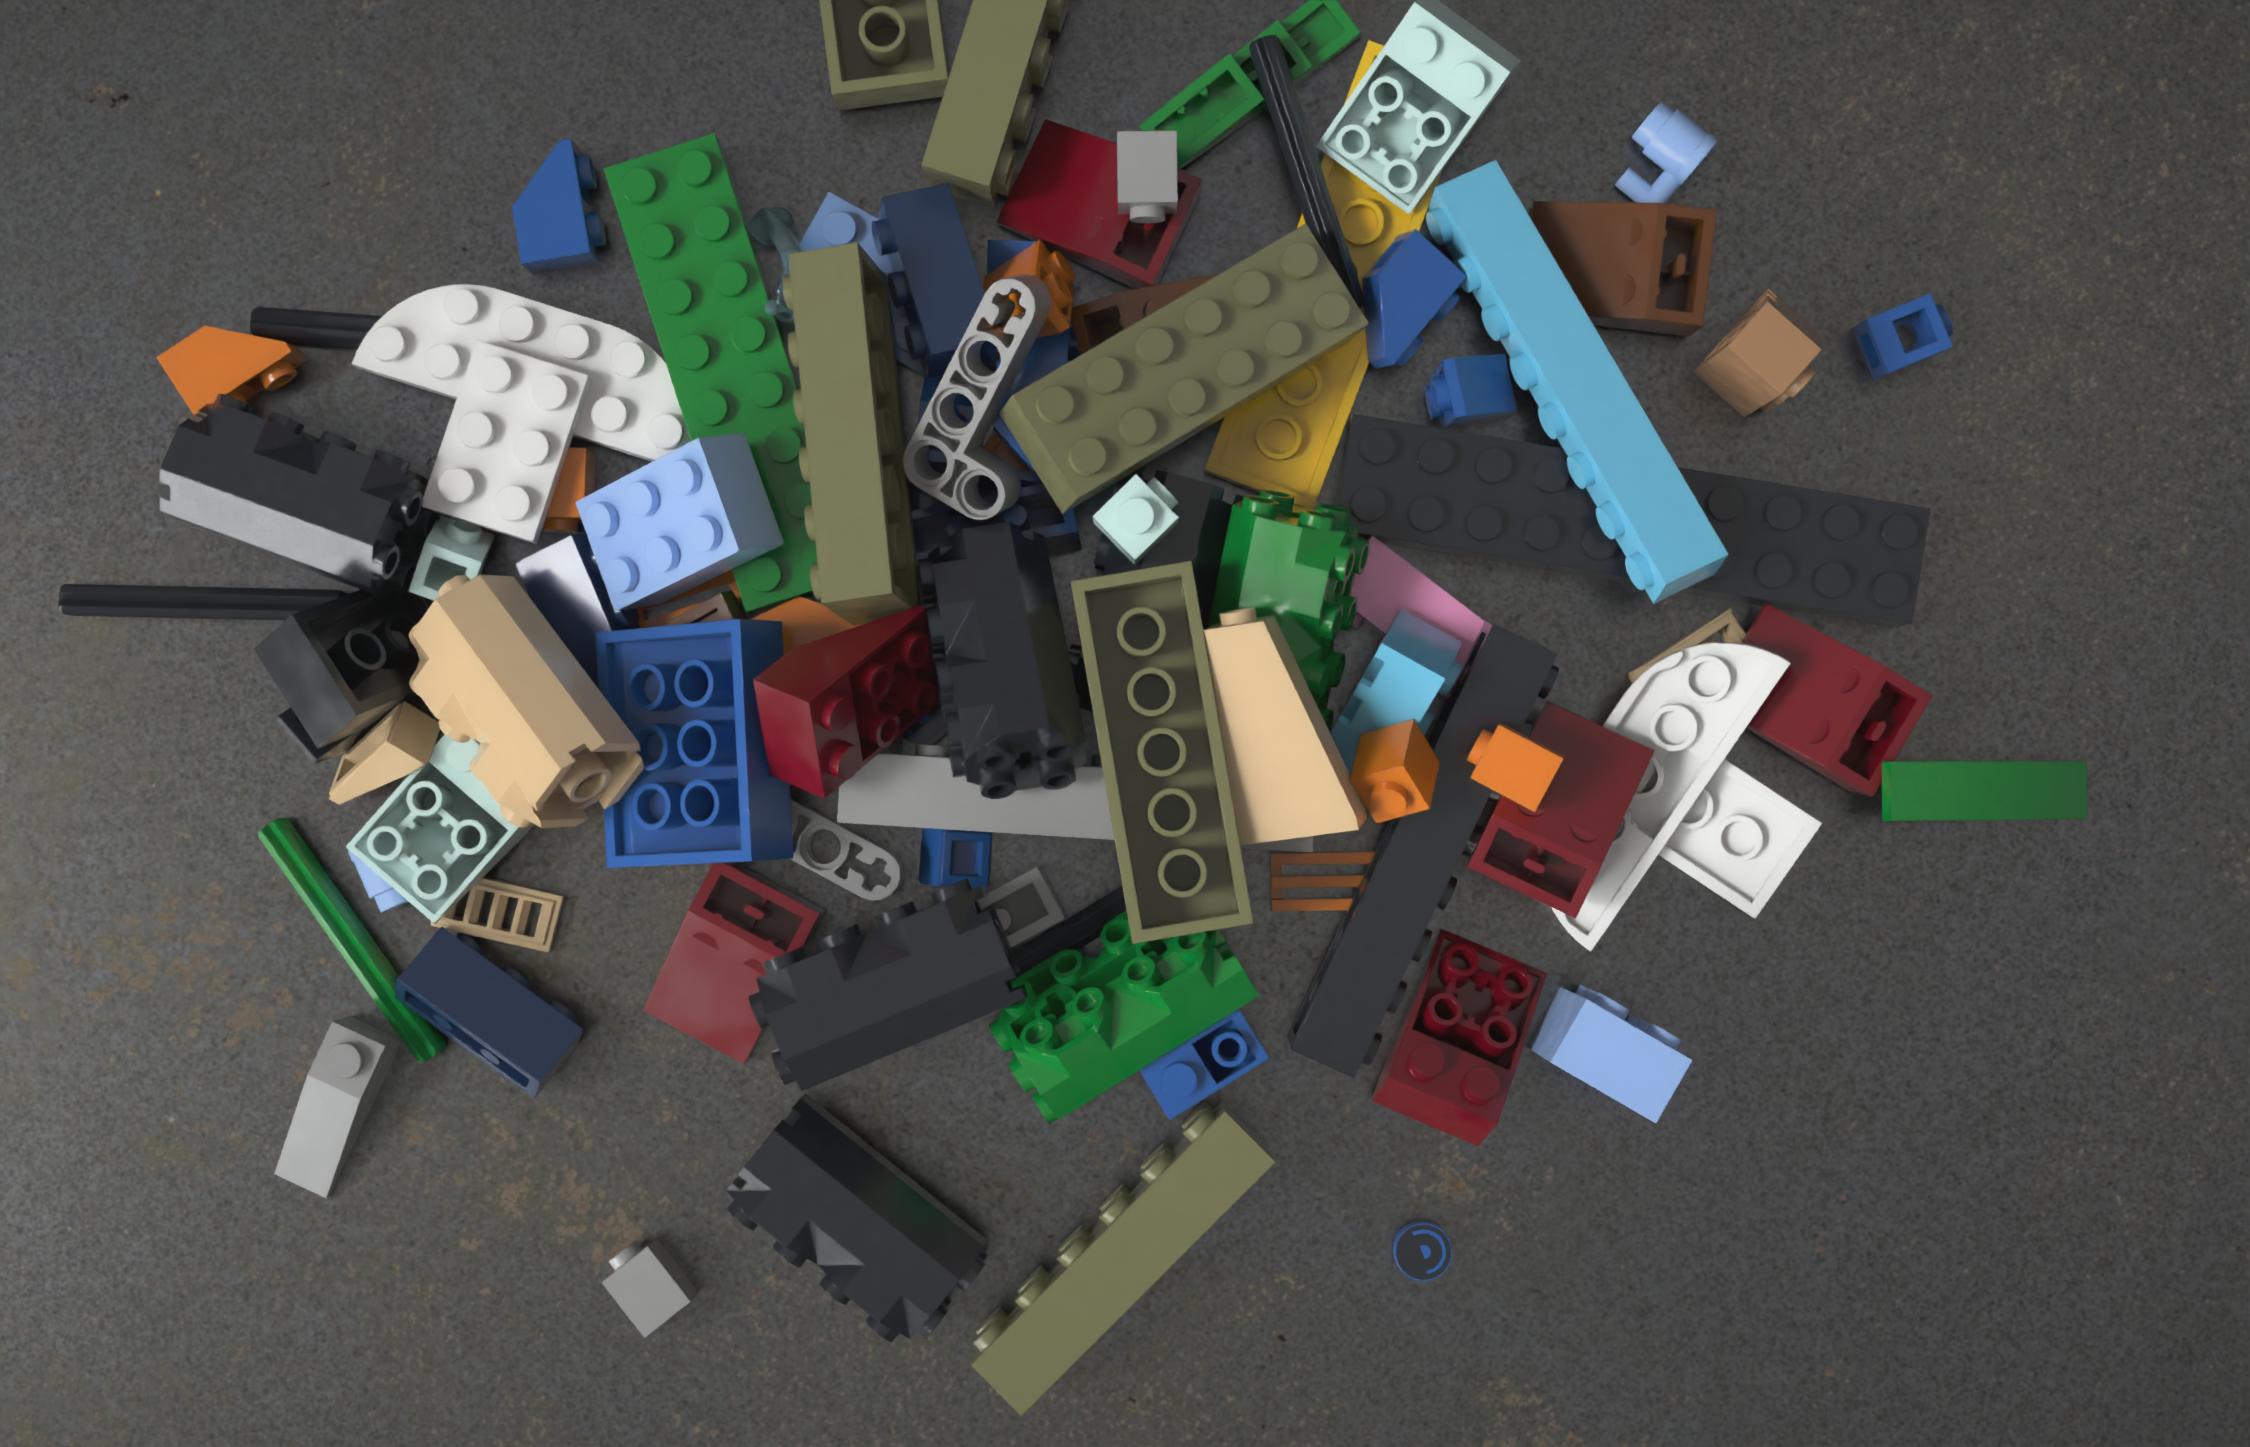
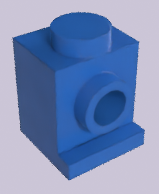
(1880, 344)

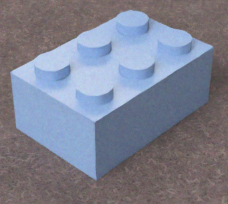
(679, 521)
(1616, 1056)

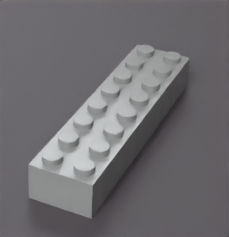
(925, 795)

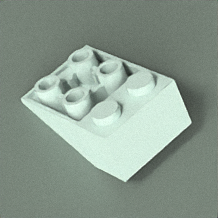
(1418, 102)
(437, 832)

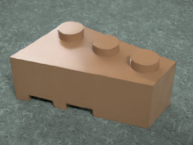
(1762, 357)

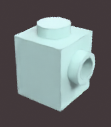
(1137, 517)
(450, 551)

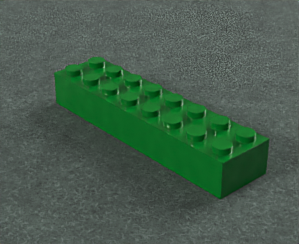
(717, 339)

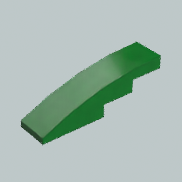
(1231, 89)
(1984, 790)

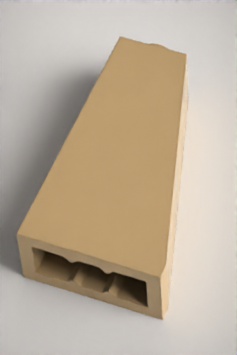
(1274, 739)

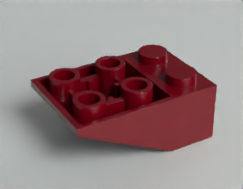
(1071, 204)
(845, 699)
(1833, 704)
(1565, 841)
(720, 953)
(1460, 1038)

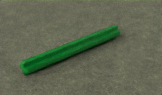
(349, 936)

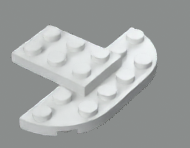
(521, 390)
(1693, 799)

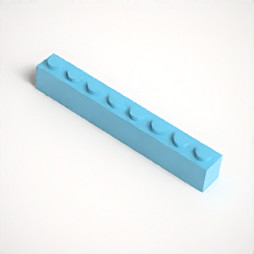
(1574, 383)

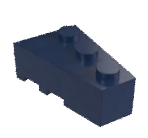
(1033, 511)

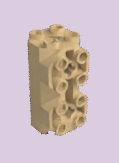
(513, 685)

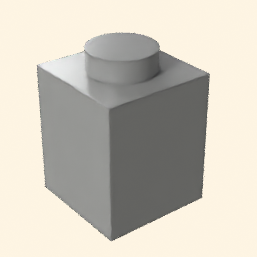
(1147, 175)
(648, 1285)

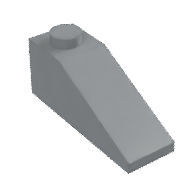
(335, 1103)

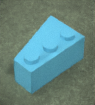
(1399, 682)

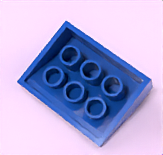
(700, 742)

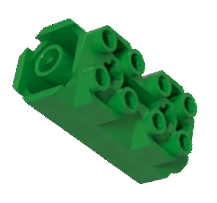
(1301, 572)
(1116, 1012)

